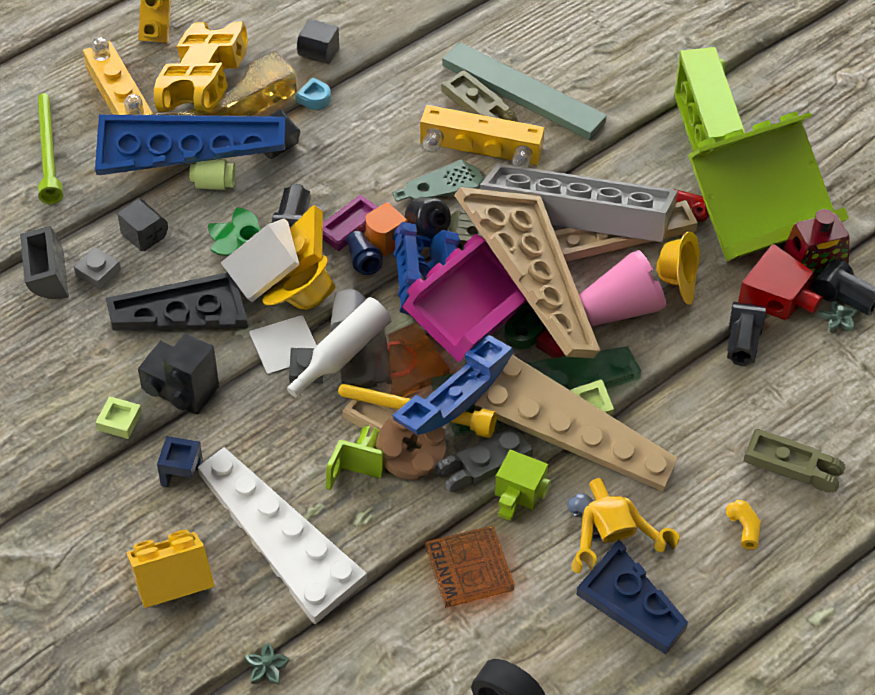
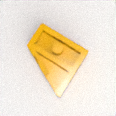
(307, 239)

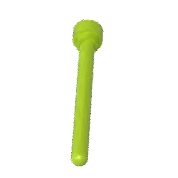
(49, 188)

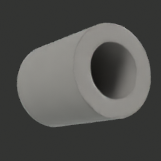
(343, 305)

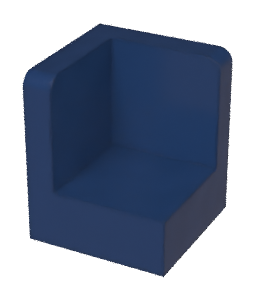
(178, 458)

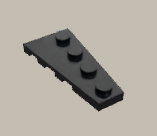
(190, 304)

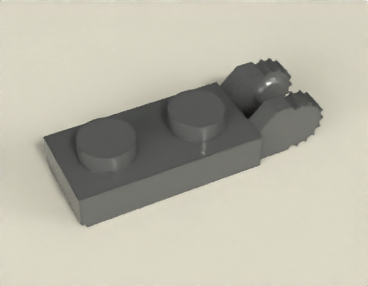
(481, 459)

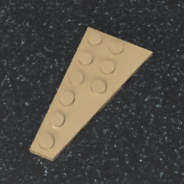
(529, 250)

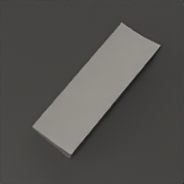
(591, 202)

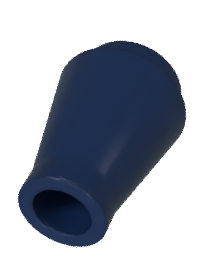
(364, 255)

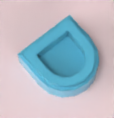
(314, 95)

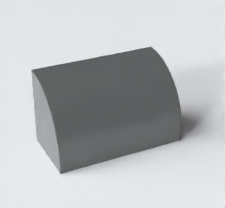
(44, 263)

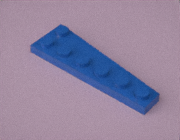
(168, 140)

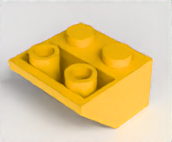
(170, 568)

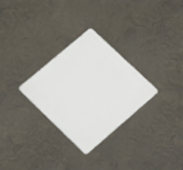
(277, 339)

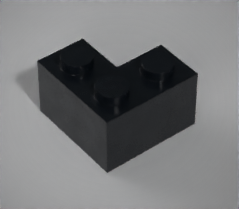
(181, 373)

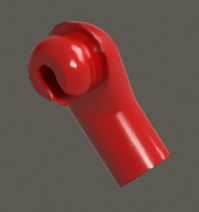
(695, 203)

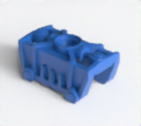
(411, 263)

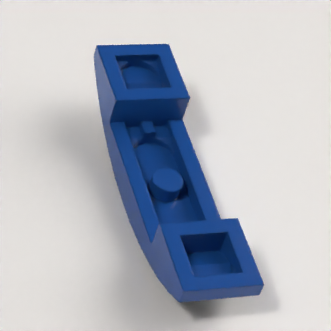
(460, 391)

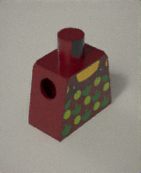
(818, 241)

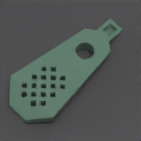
(442, 182)

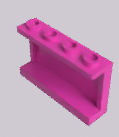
(464, 298)

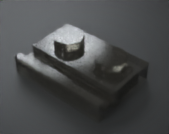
(369, 365)

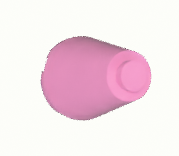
(623, 292)

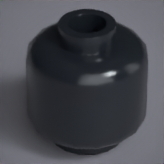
(429, 215)

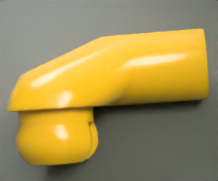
(751, 523)

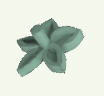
(839, 316)
(266, 664)

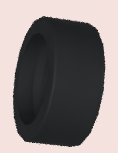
(504, 678)

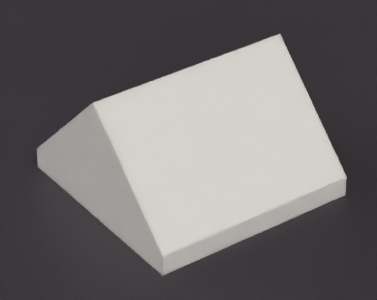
(263, 259)

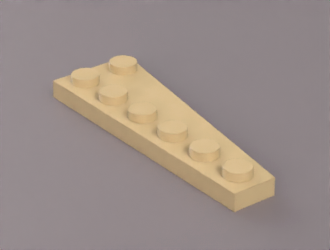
(557, 415)

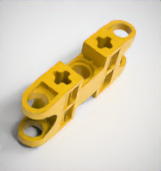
(201, 71)

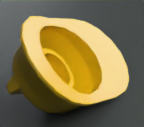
(680, 264)
(303, 289)

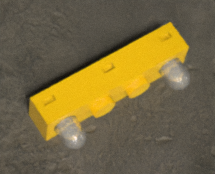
(114, 79)
(481, 135)

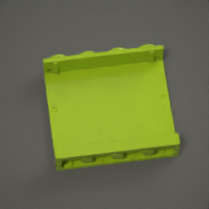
(760, 184)

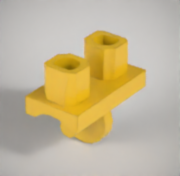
(154, 20)

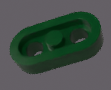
(524, 323)

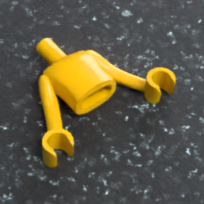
(614, 520)

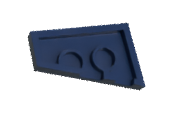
(627, 596)

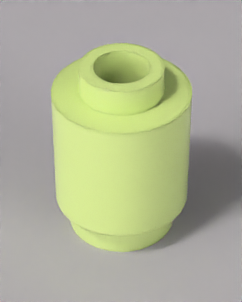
(213, 174)

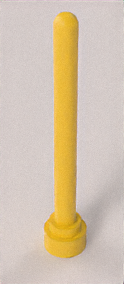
(481, 421)

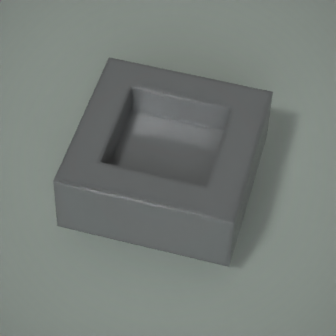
(299, 361)

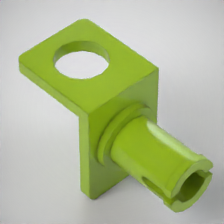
(357, 457)

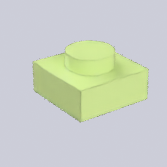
(596, 395)
(118, 417)

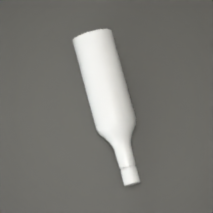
(343, 343)

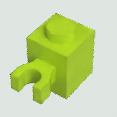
(520, 482)

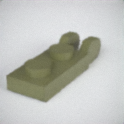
(476, 97)
(794, 460)

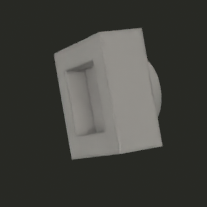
(97, 268)

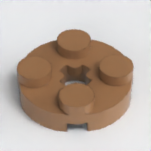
(405, 463)

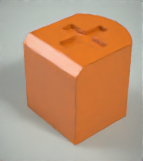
(381, 226)

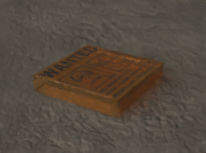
(469, 566)

